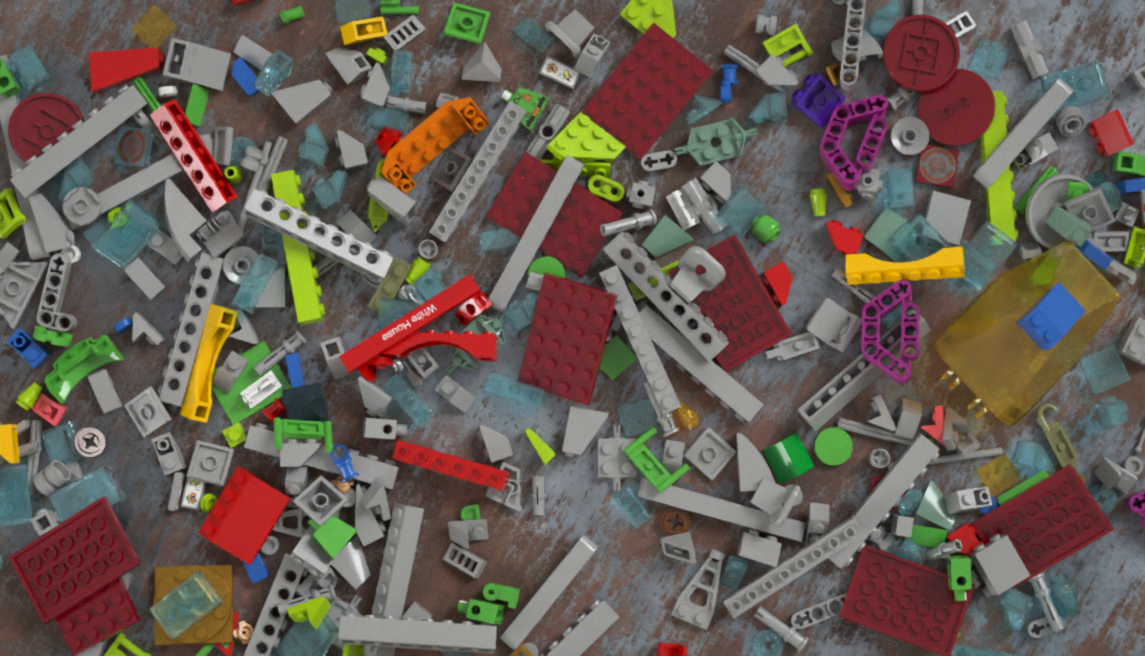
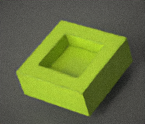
(377, 55)
(235, 435)

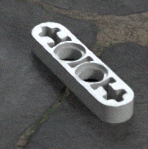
(824, 606)

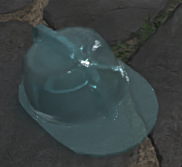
(908, 550)

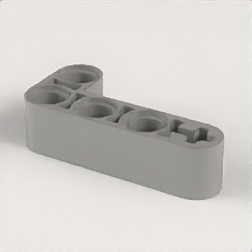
(59, 292)

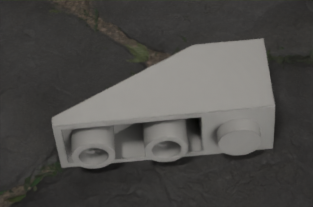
(366, 522)

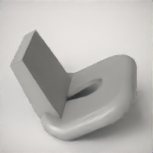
(571, 31)
(690, 284)
(770, 498)

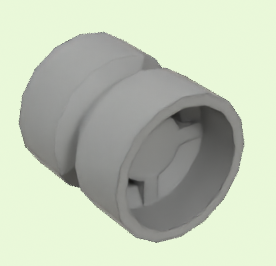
(53, 477)

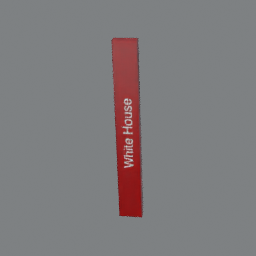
(409, 324)

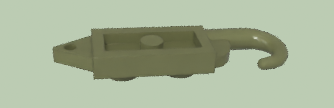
(1057, 438)

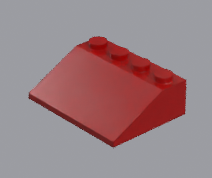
(244, 515)

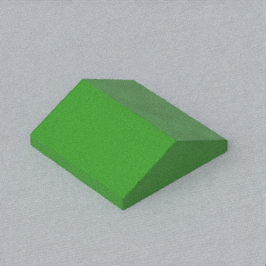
(467, 23)

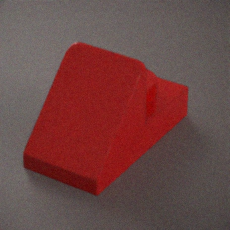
(368, 370)

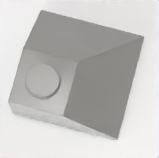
(374, 398)
(320, 500)

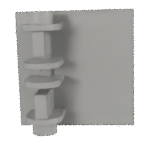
(220, 234)

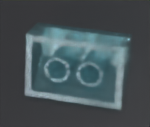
(917, 240)
(14, 496)

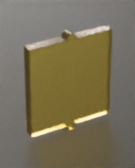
(154, 27)
(998, 474)

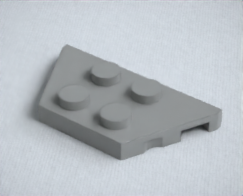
(18, 289)

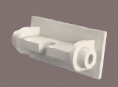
(682, 209)
(260, 389)

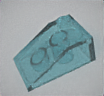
(127, 234)

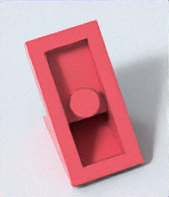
(49, 409)
(936, 430)

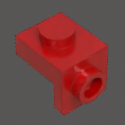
(671, 649)

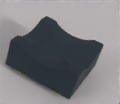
(306, 403)

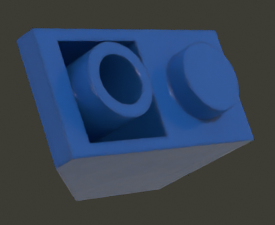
(29, 348)

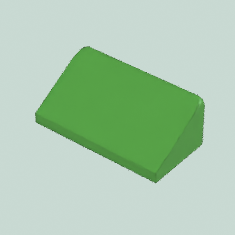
(196, 104)
(927, 536)

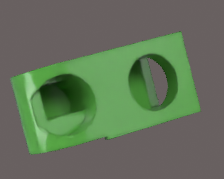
(8, 85)
(502, 592)

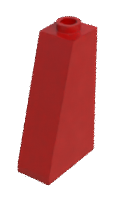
(122, 66)

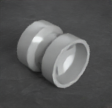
(766, 24)
(252, 159)
(428, 249)
(879, 458)
(882, 538)

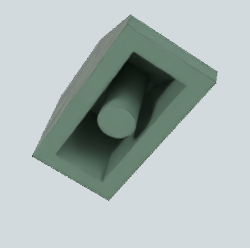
(1069, 225)

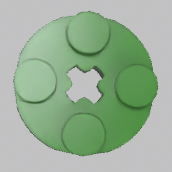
(54, 336)

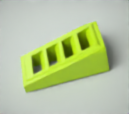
(543, 450)

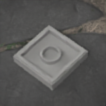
(1092, 208)
(147, 412)
(709, 453)
(210, 463)

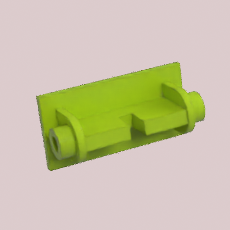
(1135, 253)

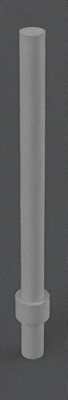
(254, 184)
(958, 456)

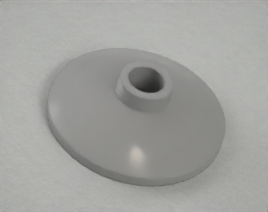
(911, 126)
(231, 262)

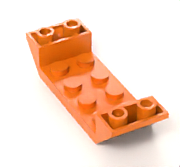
(430, 140)

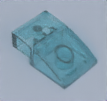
(1085, 80)
(985, 254)
(83, 493)
(186, 605)
(308, 641)

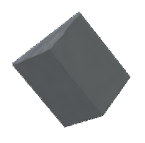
(451, 169)

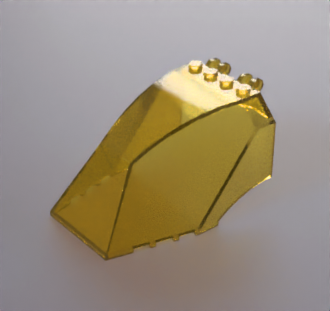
(999, 356)

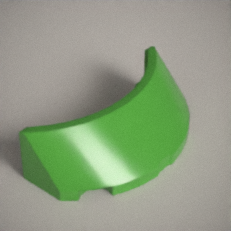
(79, 362)

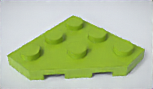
(644, 13)
(585, 141)

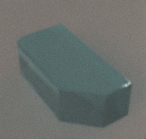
(497, 239)

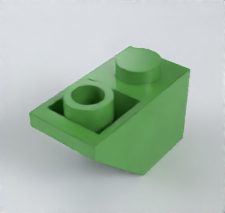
(1128, 164)

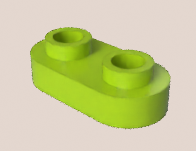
(605, 187)

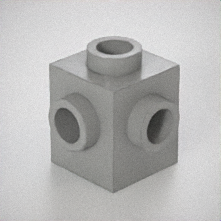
(870, 185)
(640, 202)
(39, 522)

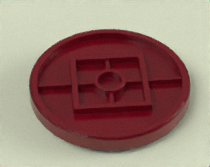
(921, 53)
(958, 109)
(39, 122)

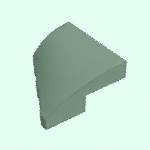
(665, 238)
(934, 507)

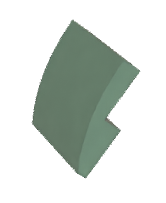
(881, 229)

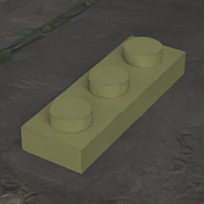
(391, 283)

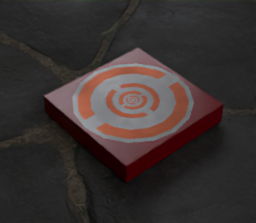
(937, 166)

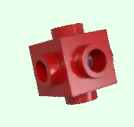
(387, 139)

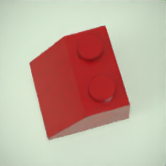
(1110, 133)

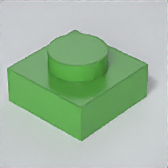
(1075, 189)

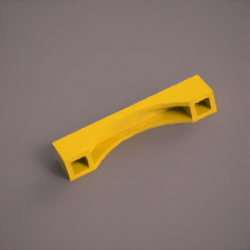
(943, 264)
(217, 327)

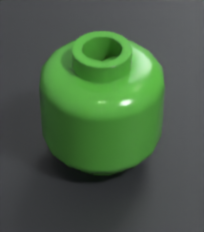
(765, 229)

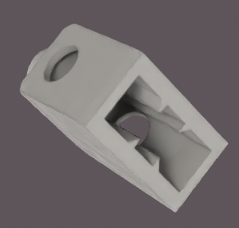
(374, 428)

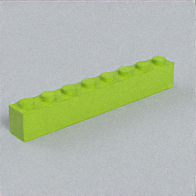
(999, 195)
(299, 256)

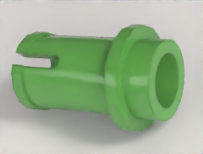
(292, 14)

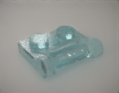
(57, 445)

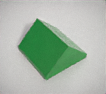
(788, 458)

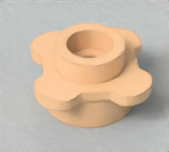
(340, 486)
(248, 632)

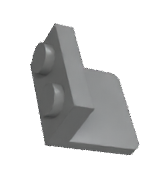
(834, 325)
(310, 555)

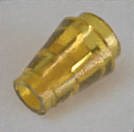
(687, 416)

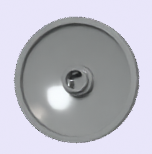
(1041, 203)

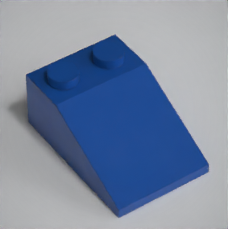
(1051, 317)

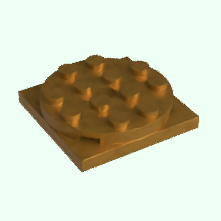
(217, 625)

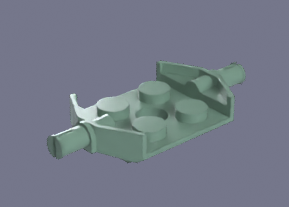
(731, 138)
(478, 325)

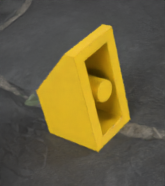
(363, 30)
(9, 443)

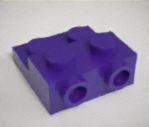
(817, 99)

